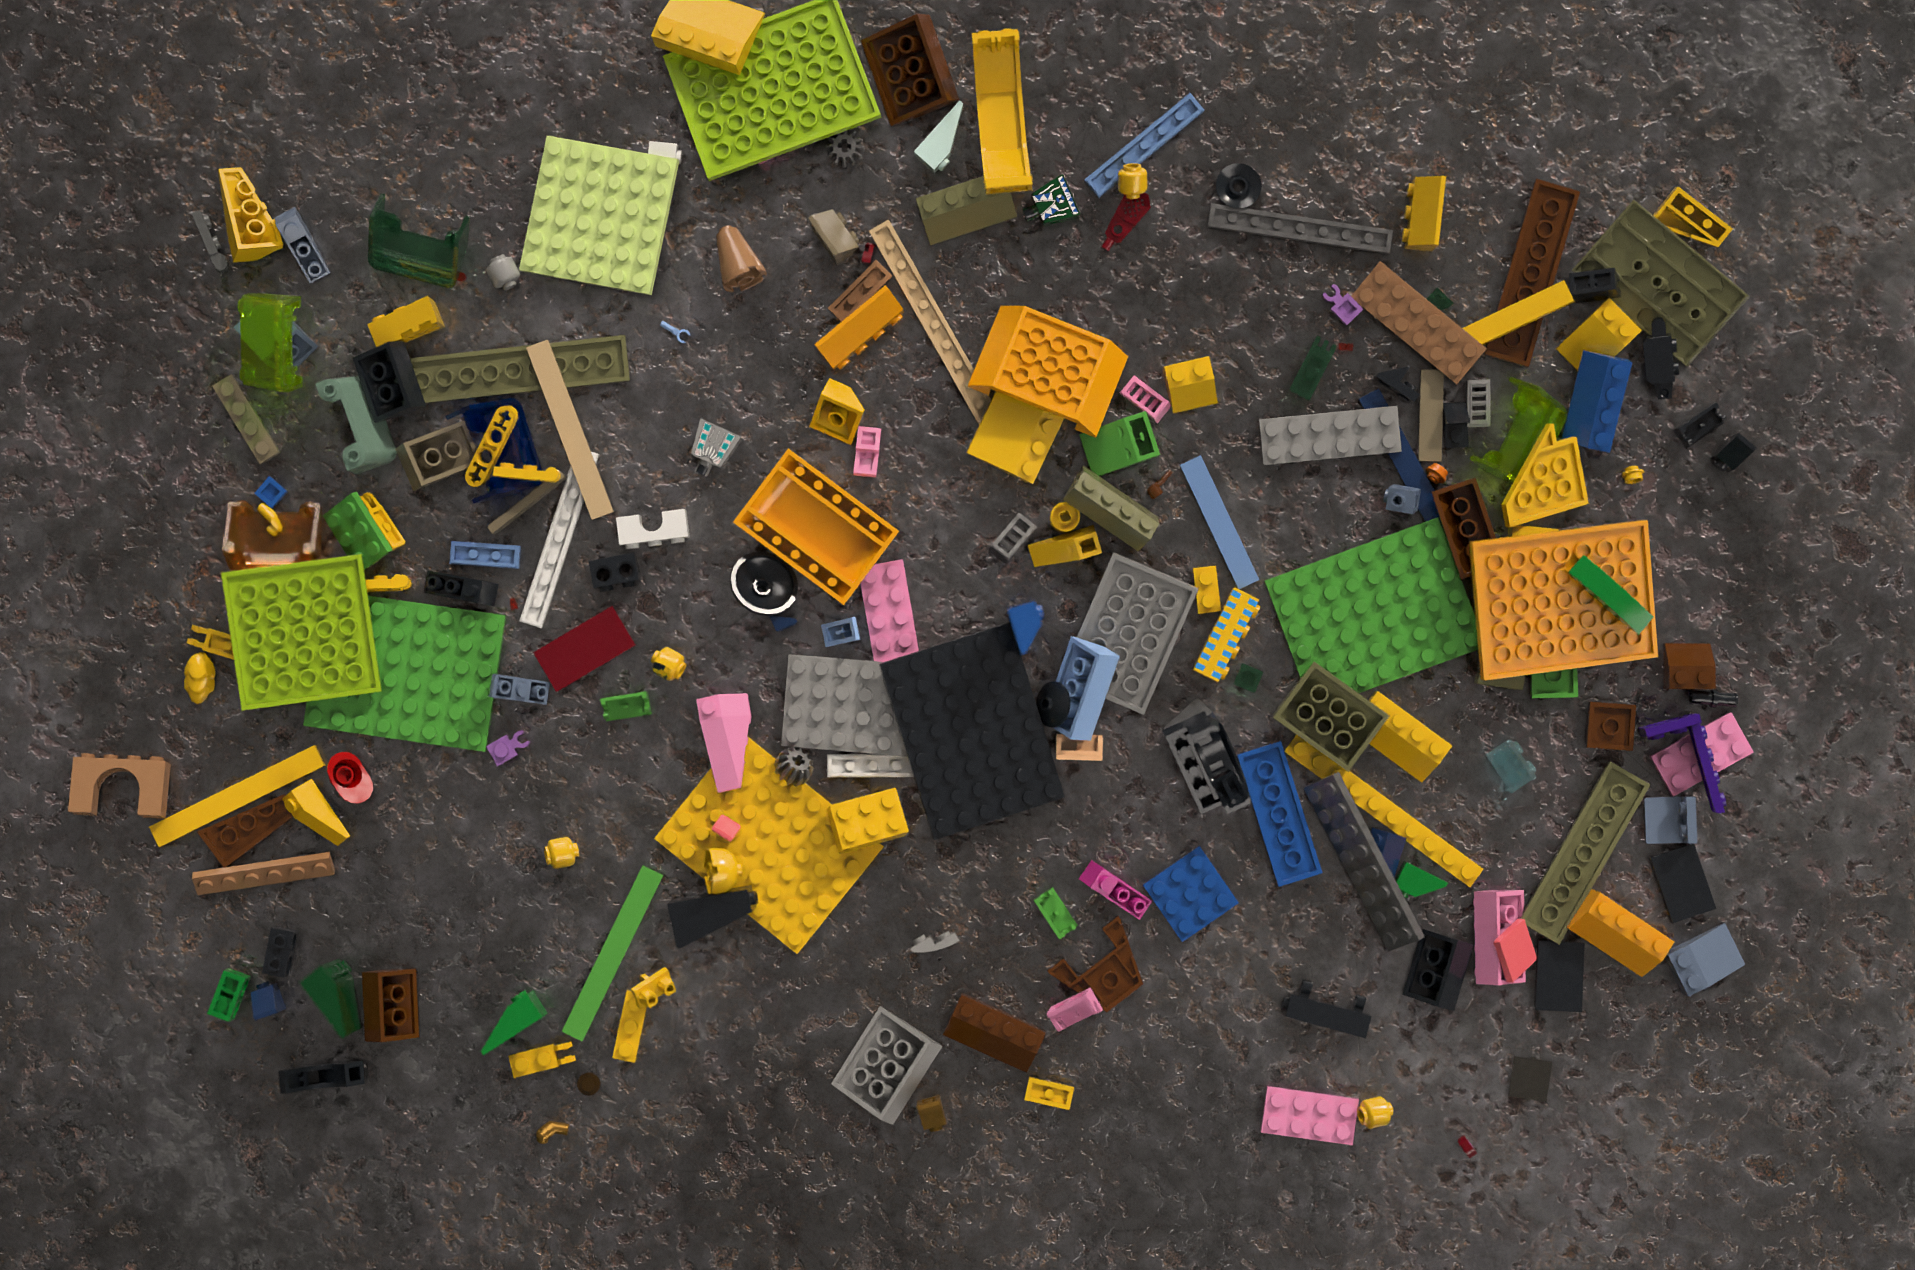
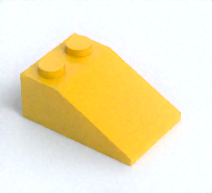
(1602, 332)

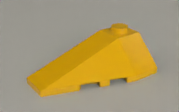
(248, 224)

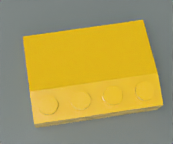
(708, 31)
(1014, 437)

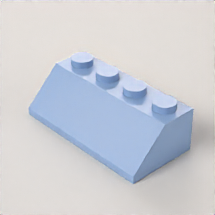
(1087, 677)

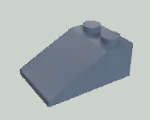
(1704, 960)

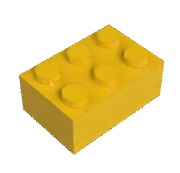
(867, 820)

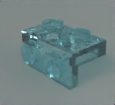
(1511, 765)

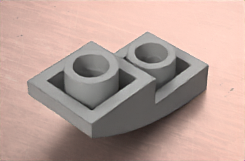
(926, 944)

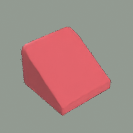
(726, 827)

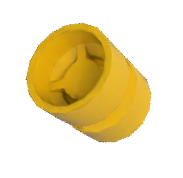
(1064, 517)

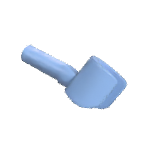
(675, 331)

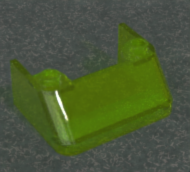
(1534, 411)

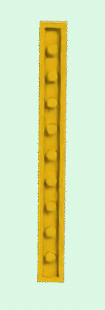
(1388, 813)

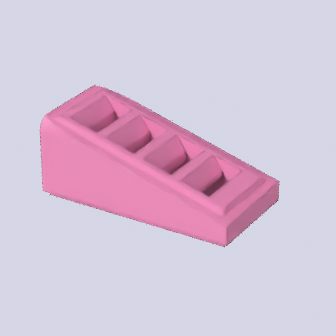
(1161, 410)

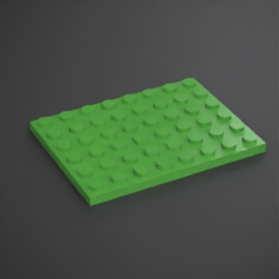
(1377, 609)
(432, 677)

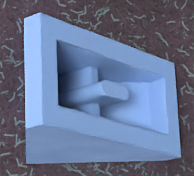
(840, 632)

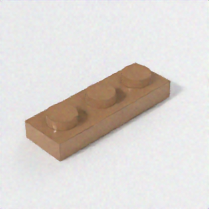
(860, 291)

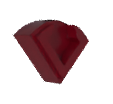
(868, 254)

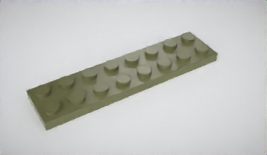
(1584, 852)

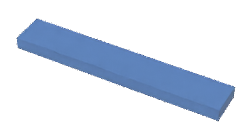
(1145, 144)
(1219, 522)

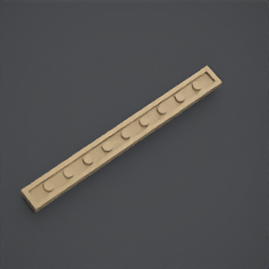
(929, 316)

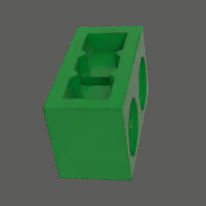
(229, 995)

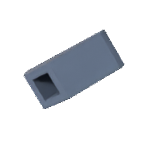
(519, 689)

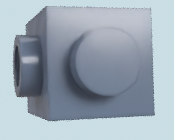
(1402, 499)

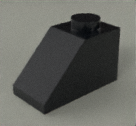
(1732, 453)

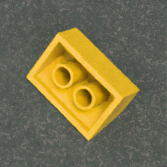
(1424, 213)

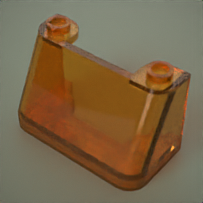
(251, 546)

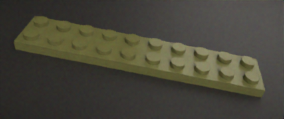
(512, 372)

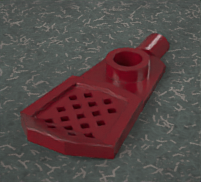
(1124, 220)

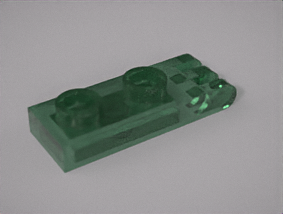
(1312, 369)

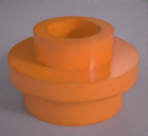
(1436, 473)

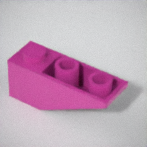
(1115, 890)

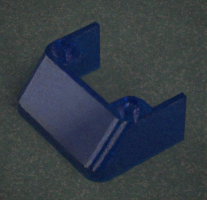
(517, 450)

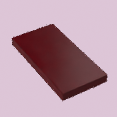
(584, 648)

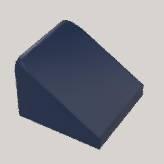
(782, 623)

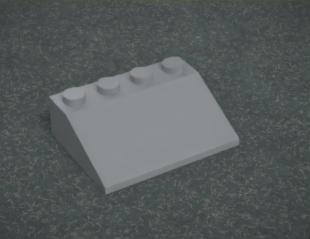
(886, 1065)

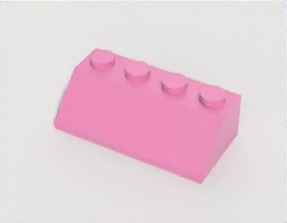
(1492, 916)

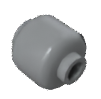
(502, 272)

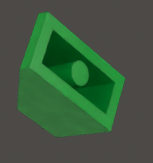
(1416, 881)

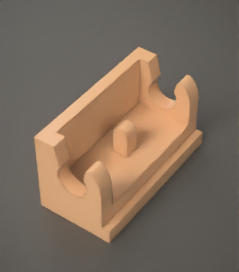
(1079, 749)

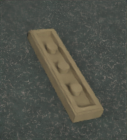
(1430, 416)
(523, 505)

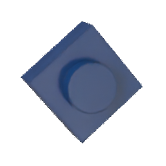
(271, 492)

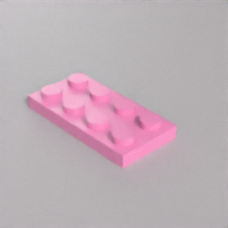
(1678, 761)
(1309, 1115)

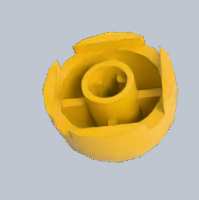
(721, 870)

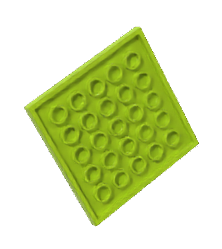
(301, 632)

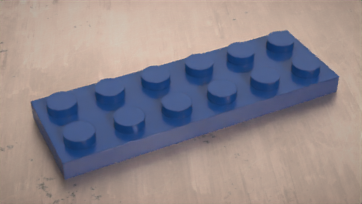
(1279, 814)

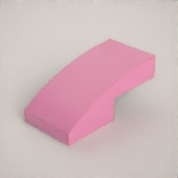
(867, 451)

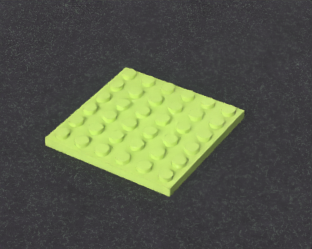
(599, 215)

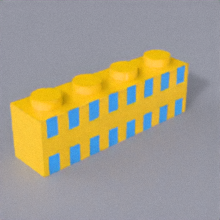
(1225, 635)

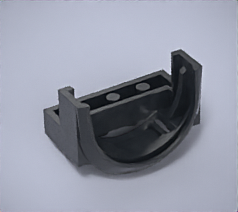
(1217, 757)

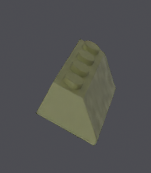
(963, 210)
(1111, 509)

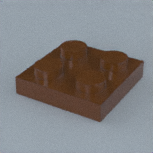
(1610, 726)

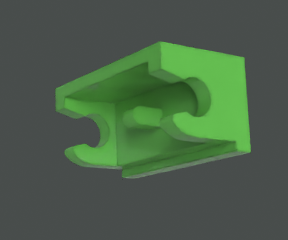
(626, 706)
(1055, 913)

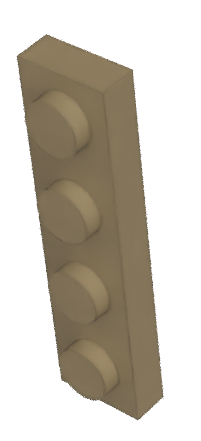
(246, 419)

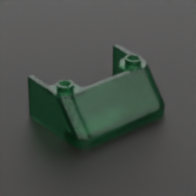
(412, 253)

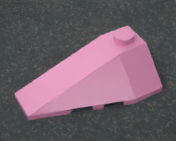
(725, 731)

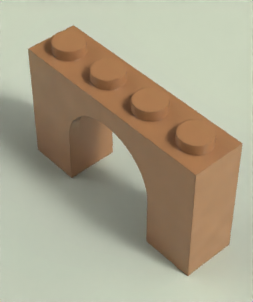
(90, 773)

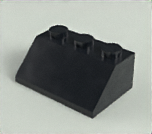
(389, 381)
(1438, 970)

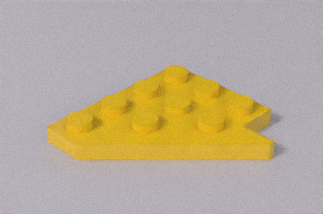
(1547, 481)

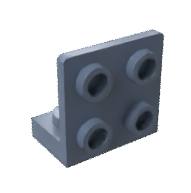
(1670, 820)

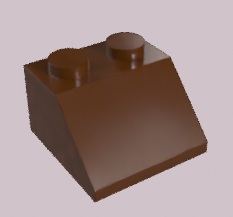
(1689, 666)

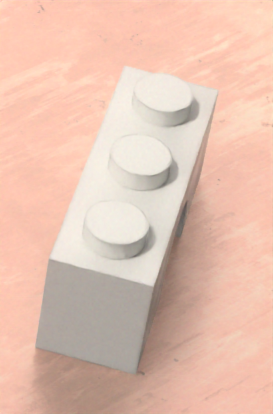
(673, 528)

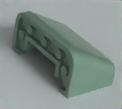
(373, 440)

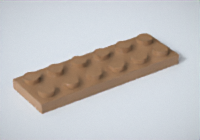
(1418, 322)

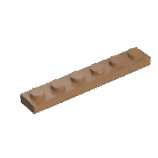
(263, 873)

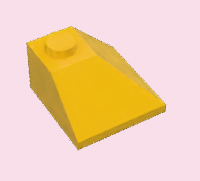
(837, 412)

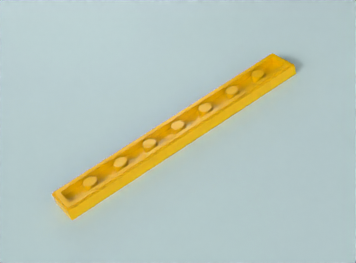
(237, 796)

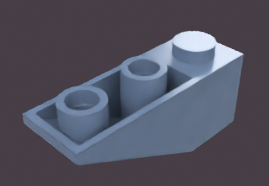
(301, 244)

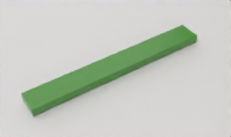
(612, 953)

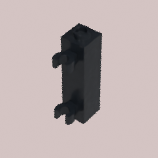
(1327, 1015)

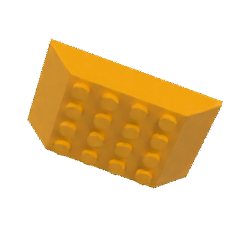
(816, 526)

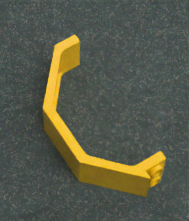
(1001, 111)

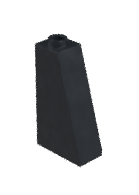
(705, 913)

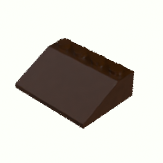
(910, 69)

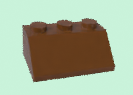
(390, 1005)

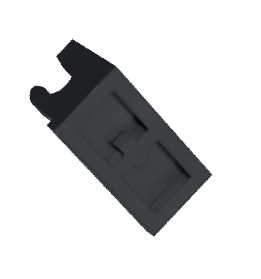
(1594, 285)
(1700, 425)

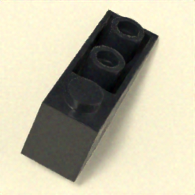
(461, 588)

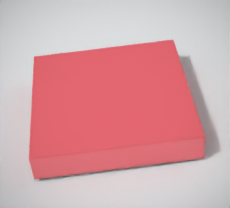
(1515, 950)

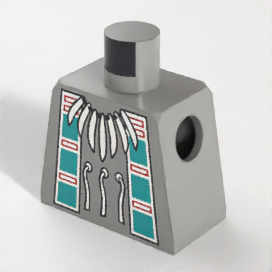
(713, 446)

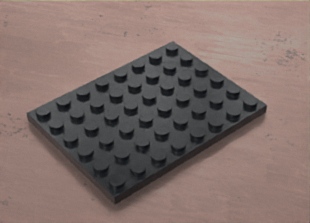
(971, 730)

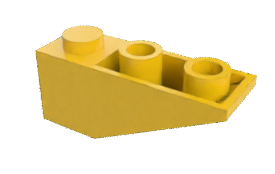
(1066, 547)

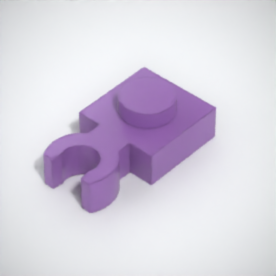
(1344, 307)
(505, 749)

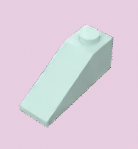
(938, 144)

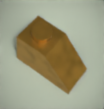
(931, 1113)

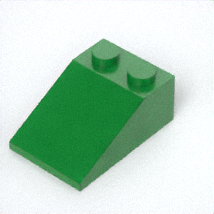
(519, 1015)

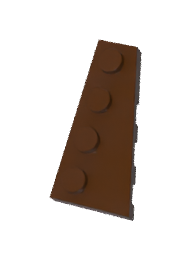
(242, 832)

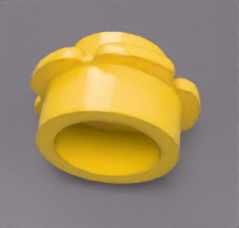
(1632, 475)

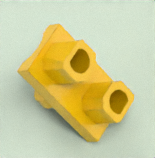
(652, 987)

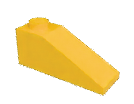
(313, 810)

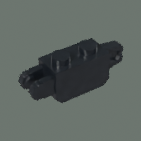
(1659, 359)

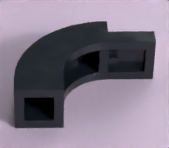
(321, 1076)

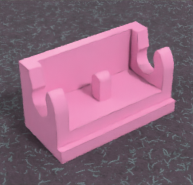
(1074, 1009)

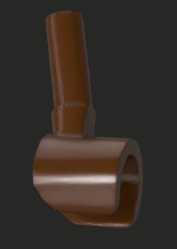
(1155, 490)

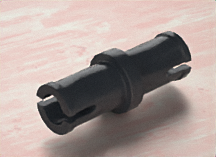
(1713, 698)

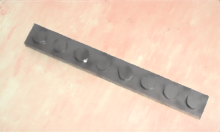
(1300, 228)

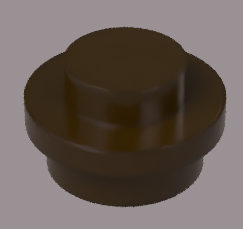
(588, 1084)

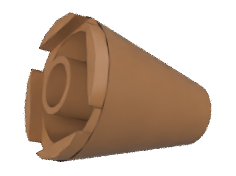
(737, 260)

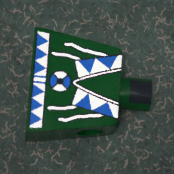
(1052, 203)

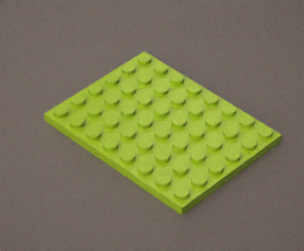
(791, 92)

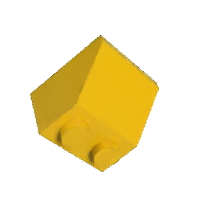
(1190, 384)

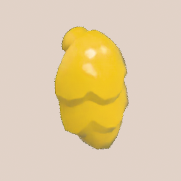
(199, 677)

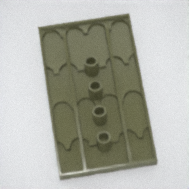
(1664, 280)

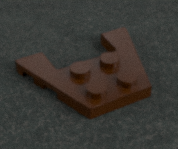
(1111, 977)

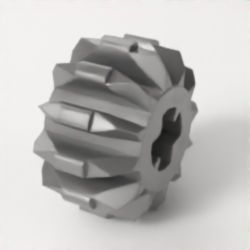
(850, 154)
(793, 766)

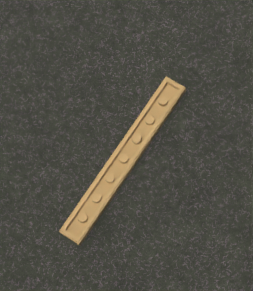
(570, 429)

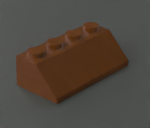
(1463, 520)
(994, 1032)

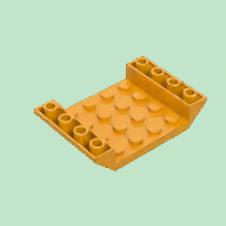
(1050, 366)

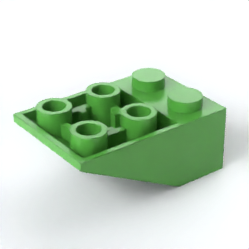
(1120, 444)

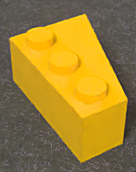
(1691, 219)
(406, 322)

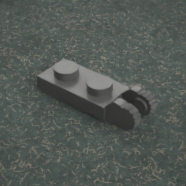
(211, 243)

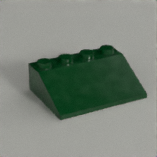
(335, 995)

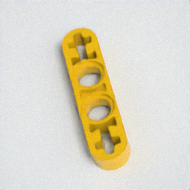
(493, 447)

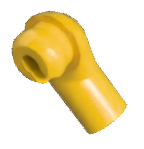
(271, 516)

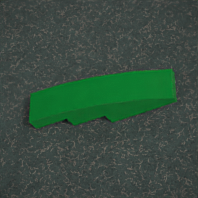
(1610, 594)

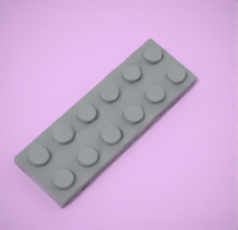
(1330, 435)

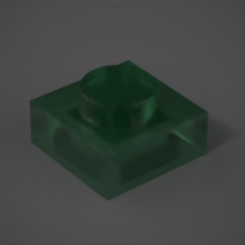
(1248, 678)

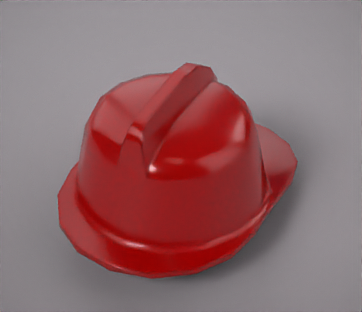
(349, 777)

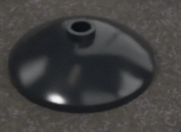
(771, 575)

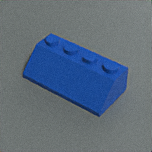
(1597, 400)
(1025, 623)

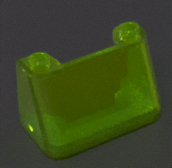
(268, 341)

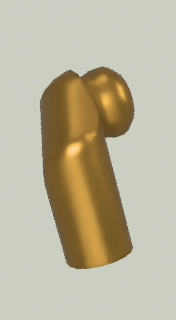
(549, 1129)

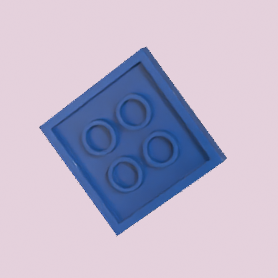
(1190, 893)

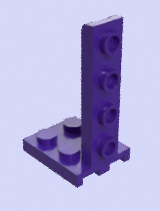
(1703, 754)

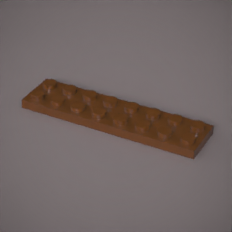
(1534, 264)

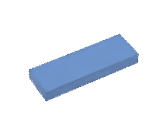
(485, 554)

